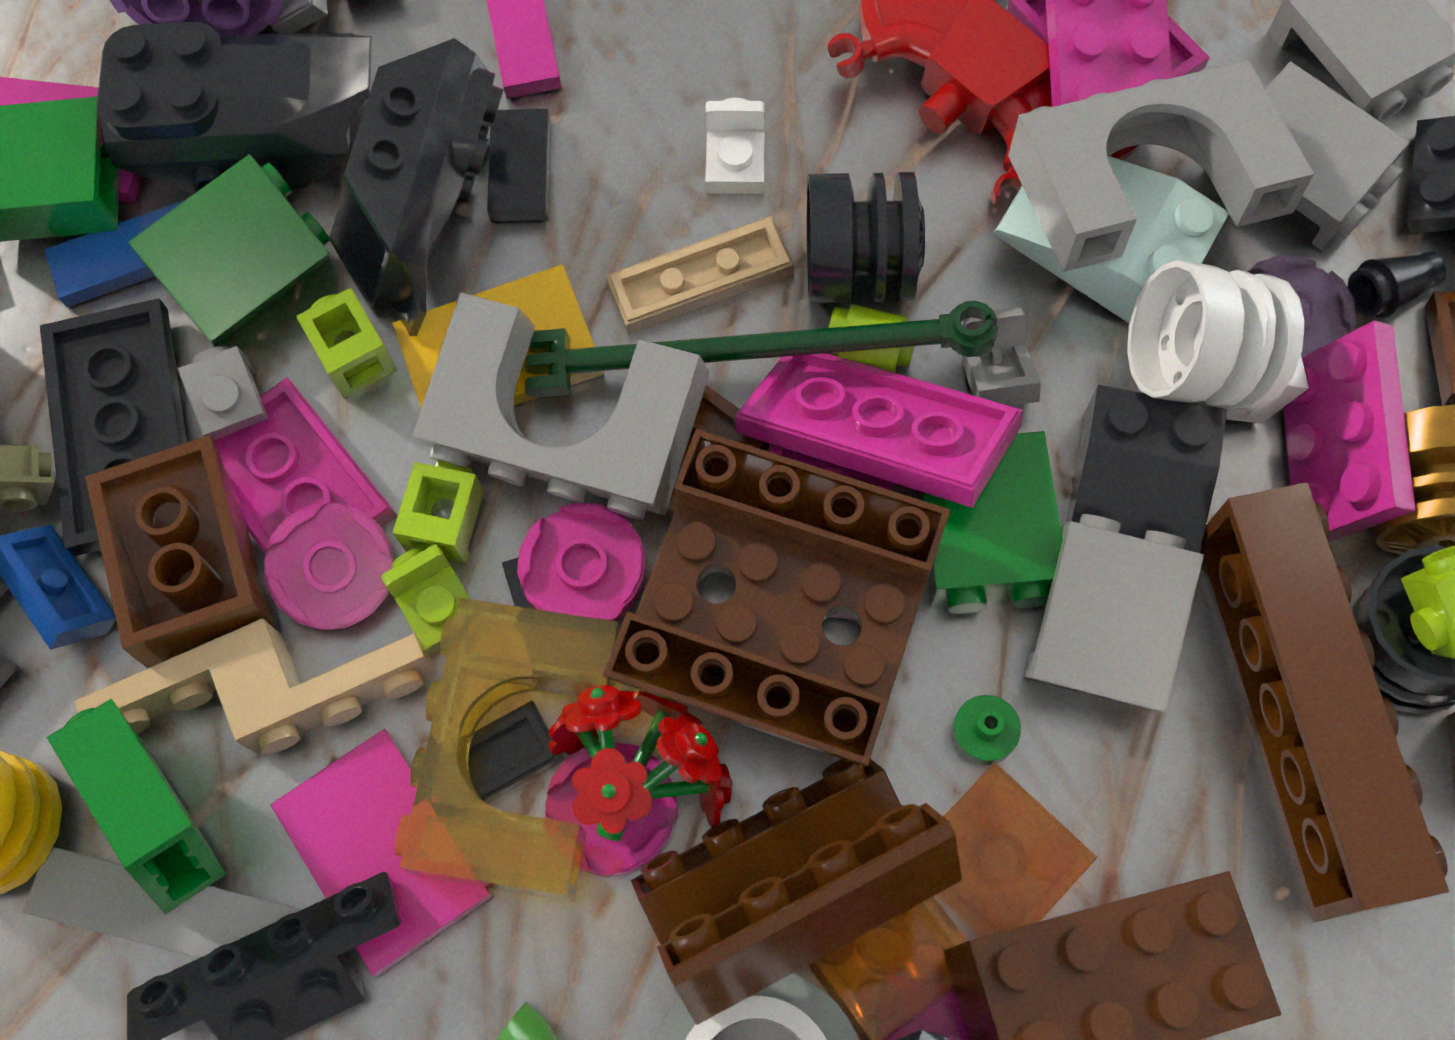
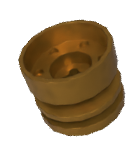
(1432, 467)

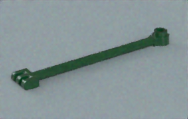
(946, 330)

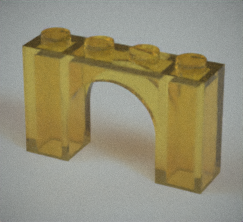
(491, 657)

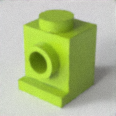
(346, 342)
(427, 493)

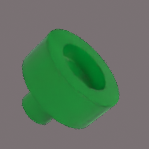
(977, 741)

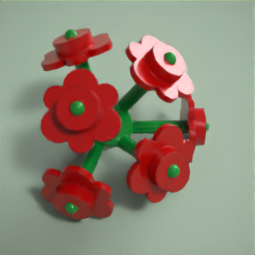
(622, 790)

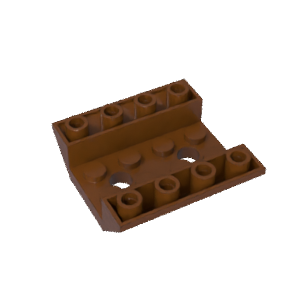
(798, 553)
(792, 884)

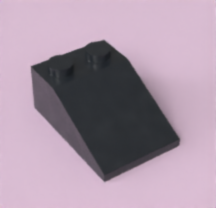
(1147, 464)

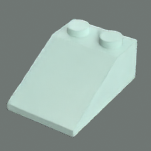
(1170, 226)

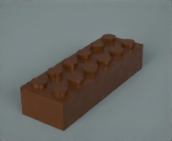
(1318, 707)

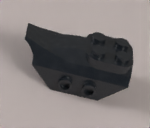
(195, 103)
(408, 168)

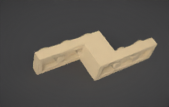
(261, 686)

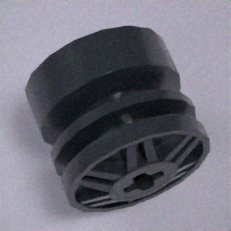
(863, 237)
(1404, 671)

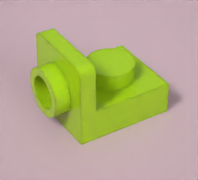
(425, 592)

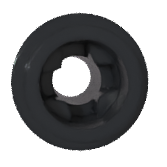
(1391, 283)

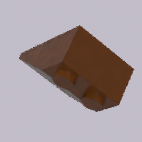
(176, 551)

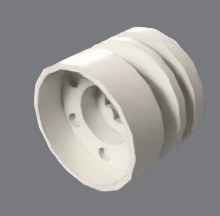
(1215, 336)

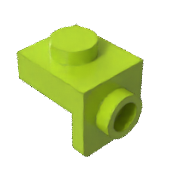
(1433, 601)

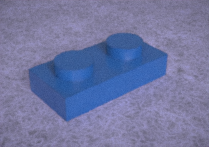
(52, 587)

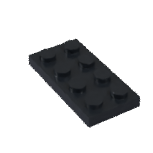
(108, 401)

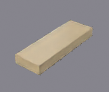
(700, 274)

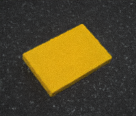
(542, 297)

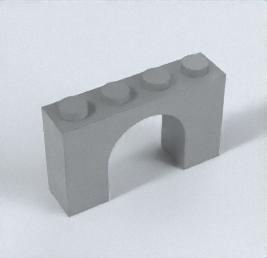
(1211, 115)
(626, 461)

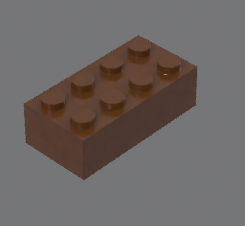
(1123, 970)

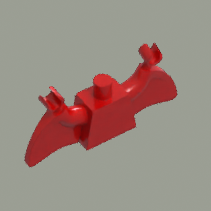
(975, 62)

